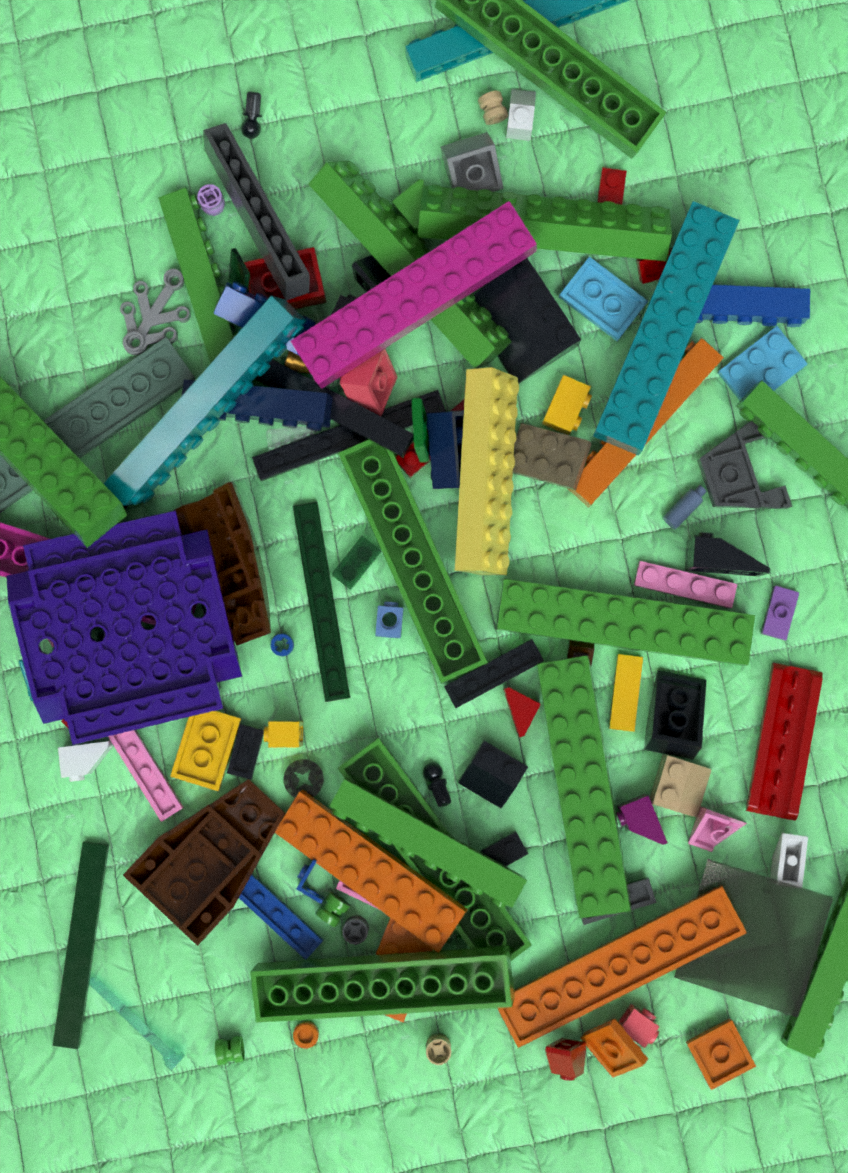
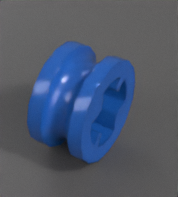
(284, 652)

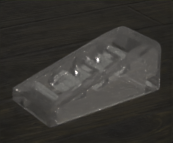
(283, 436)

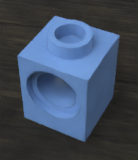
(389, 632)

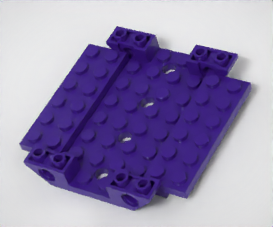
(134, 672)

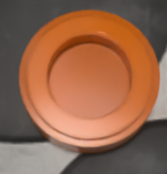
(306, 1034)

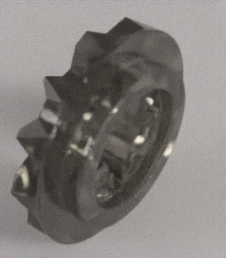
(302, 766)

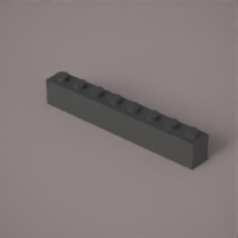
(256, 212)

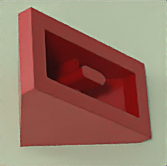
(522, 710)

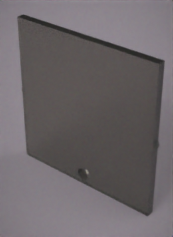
(780, 945)

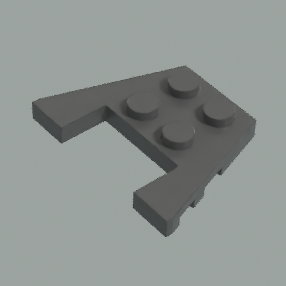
(732, 478)

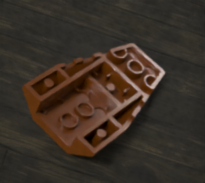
(235, 557)
(207, 860)

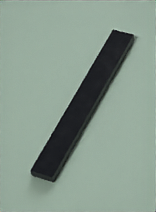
(343, 410)
(334, 440)

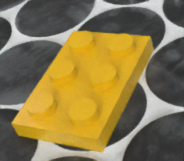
(206, 749)

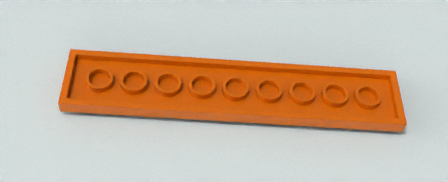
(622, 965)

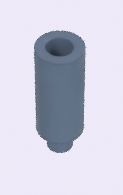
(684, 507)

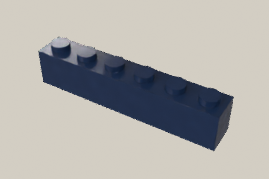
(280, 406)

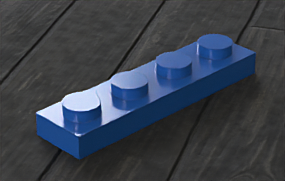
(280, 917)

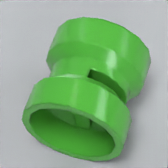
(332, 909)
(229, 1050)

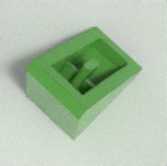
(408, 205)

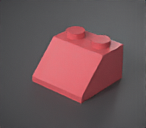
(370, 383)

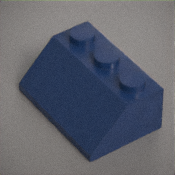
(445, 447)

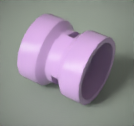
(215, 203)

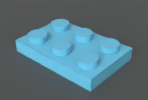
(603, 299)
(767, 360)

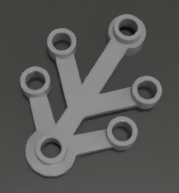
(152, 315)

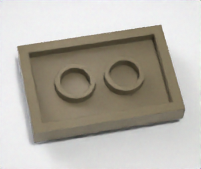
(550, 456)

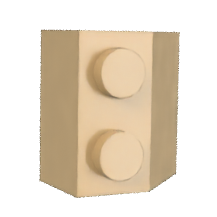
(680, 785)

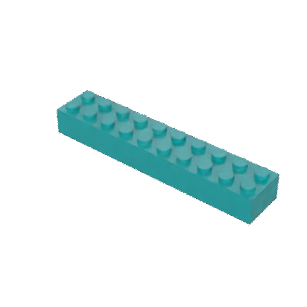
(666, 328)
(206, 401)

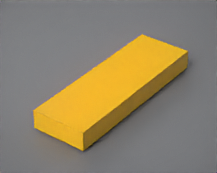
(625, 692)

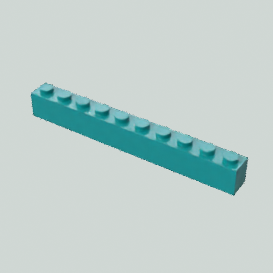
(457, 47)

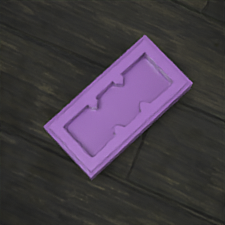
(780, 613)

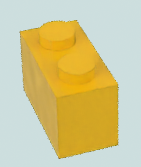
(566, 405)
(284, 734)

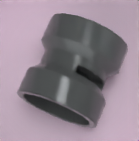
(352, 931)

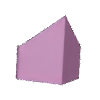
(712, 828)

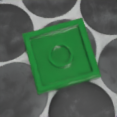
(420, 431)

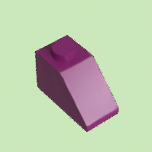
(641, 818)

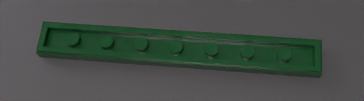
(321, 602)
(80, 945)

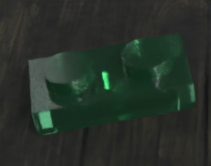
(356, 563)

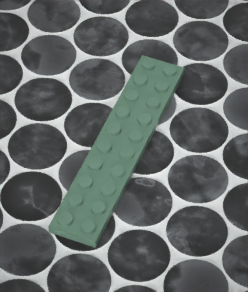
(107, 408)

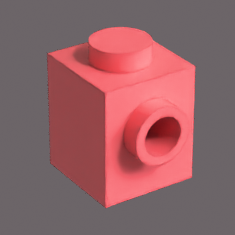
(640, 1025)

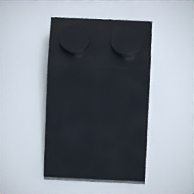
(717, 556)
(676, 715)

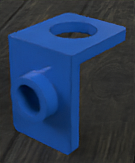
(306, 890)

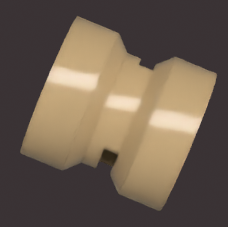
(493, 109)
(438, 1053)

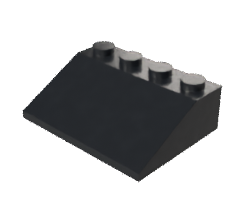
(531, 318)

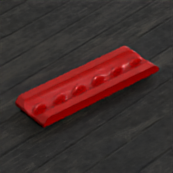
(784, 741)

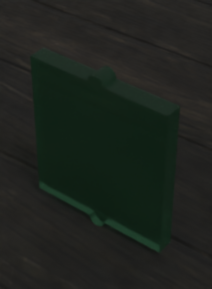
(238, 271)

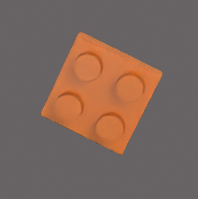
(614, 1048)
(720, 1054)

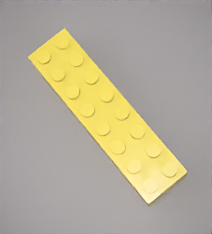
(486, 472)

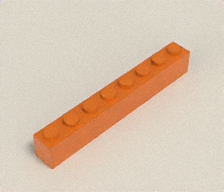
(611, 460)

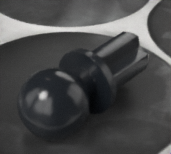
(250, 127)
(433, 772)

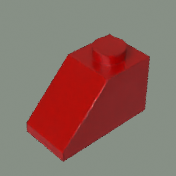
(566, 1058)

